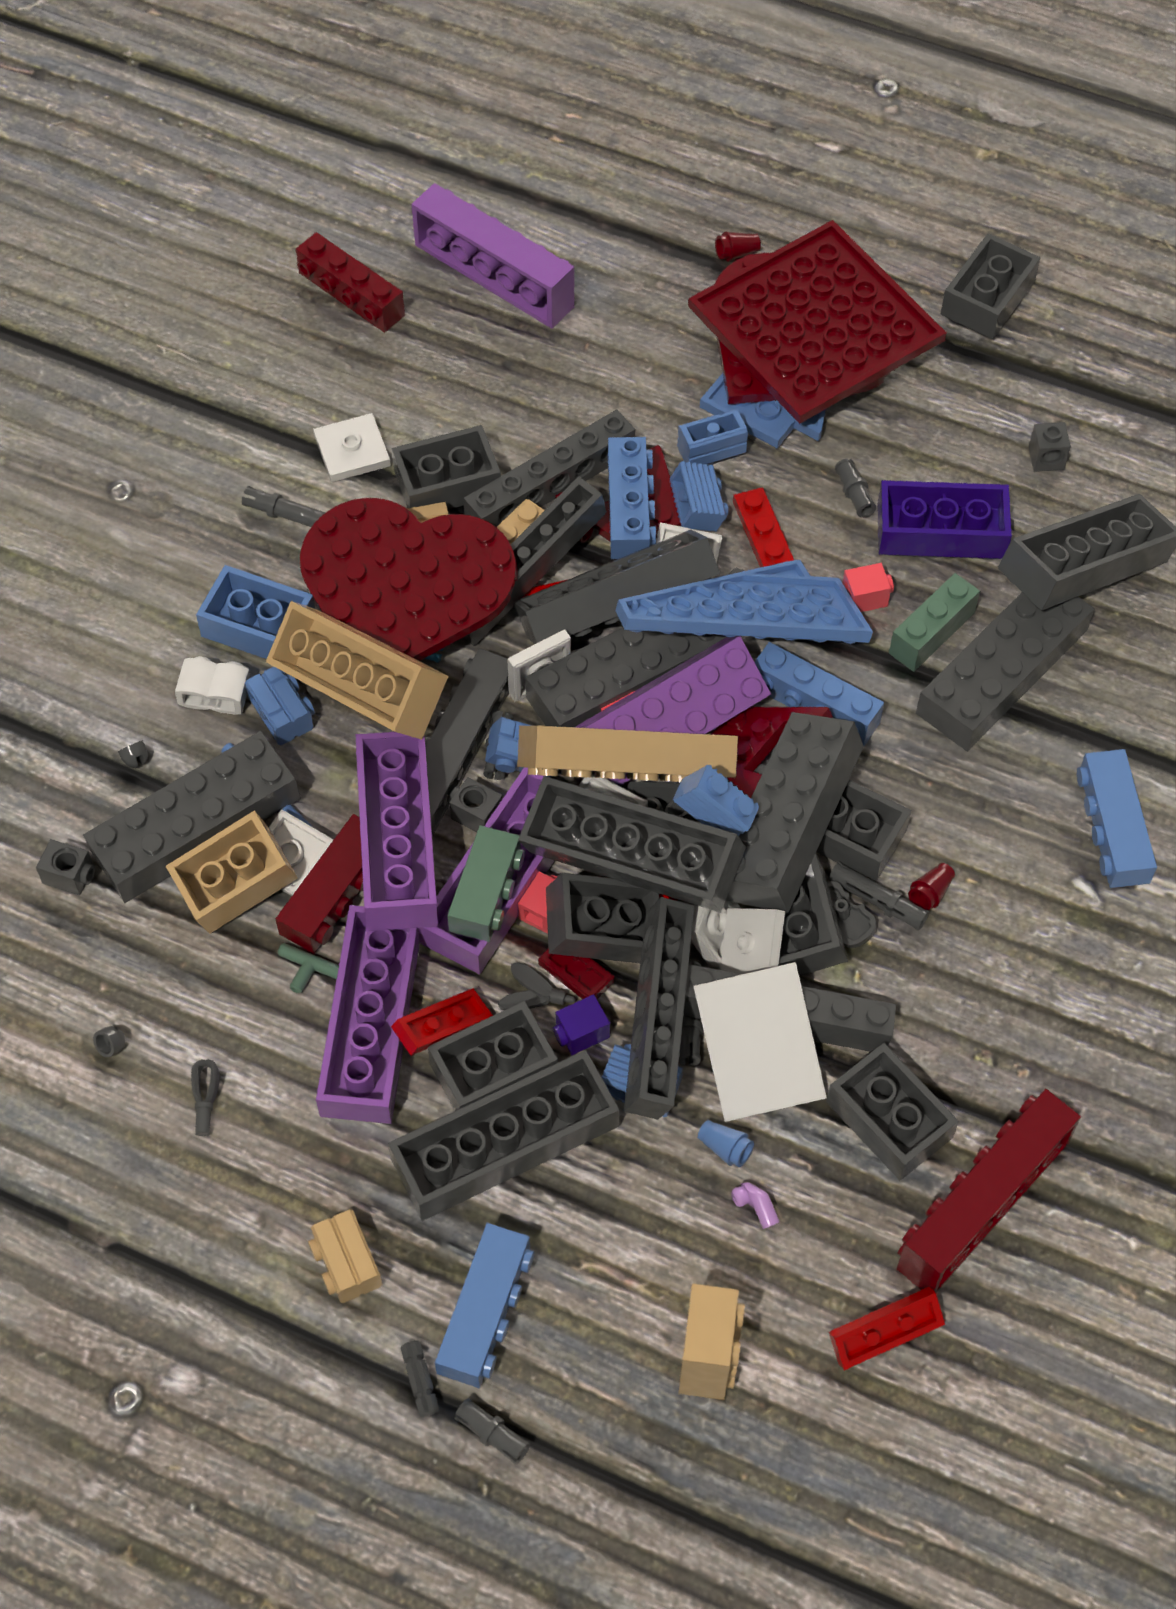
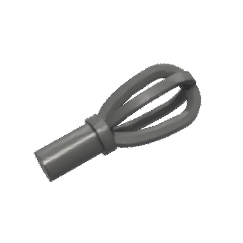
(204, 1108)

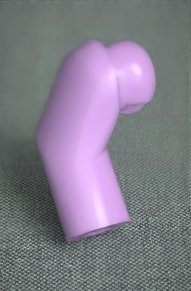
(759, 1200)

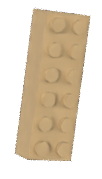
(357, 670)
(621, 751)

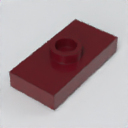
(577, 973)

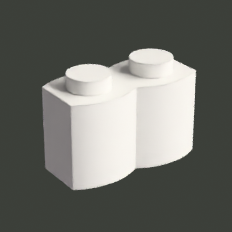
(212, 685)

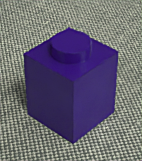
(581, 1025)

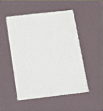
(760, 1042)

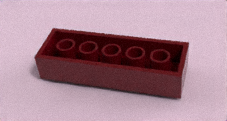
(987, 1191)

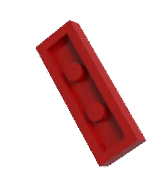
(762, 527)
(440, 1021)
(886, 1328)

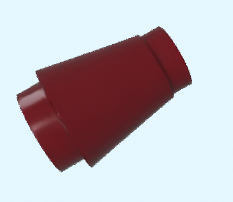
(736, 245)
(931, 887)

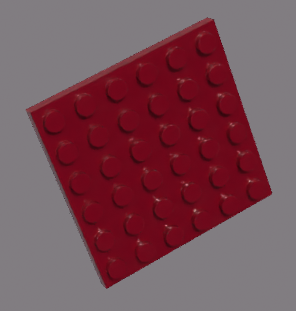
(816, 320)

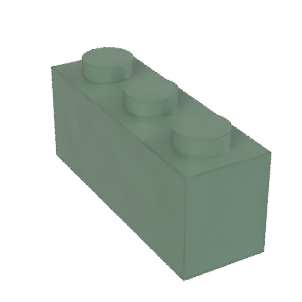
(934, 622)
(485, 884)

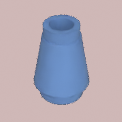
(726, 1142)

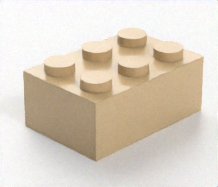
(231, 872)
(711, 1342)

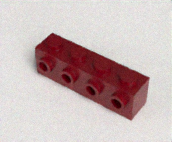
(350, 282)
(325, 891)

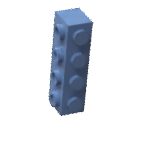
(629, 495)
(805, 685)
(1116, 818)
(483, 1305)

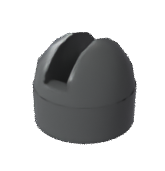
(133, 751)
(109, 1041)

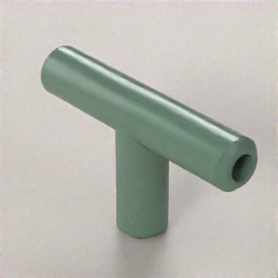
(308, 964)

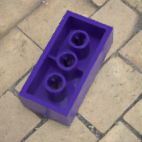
(943, 519)

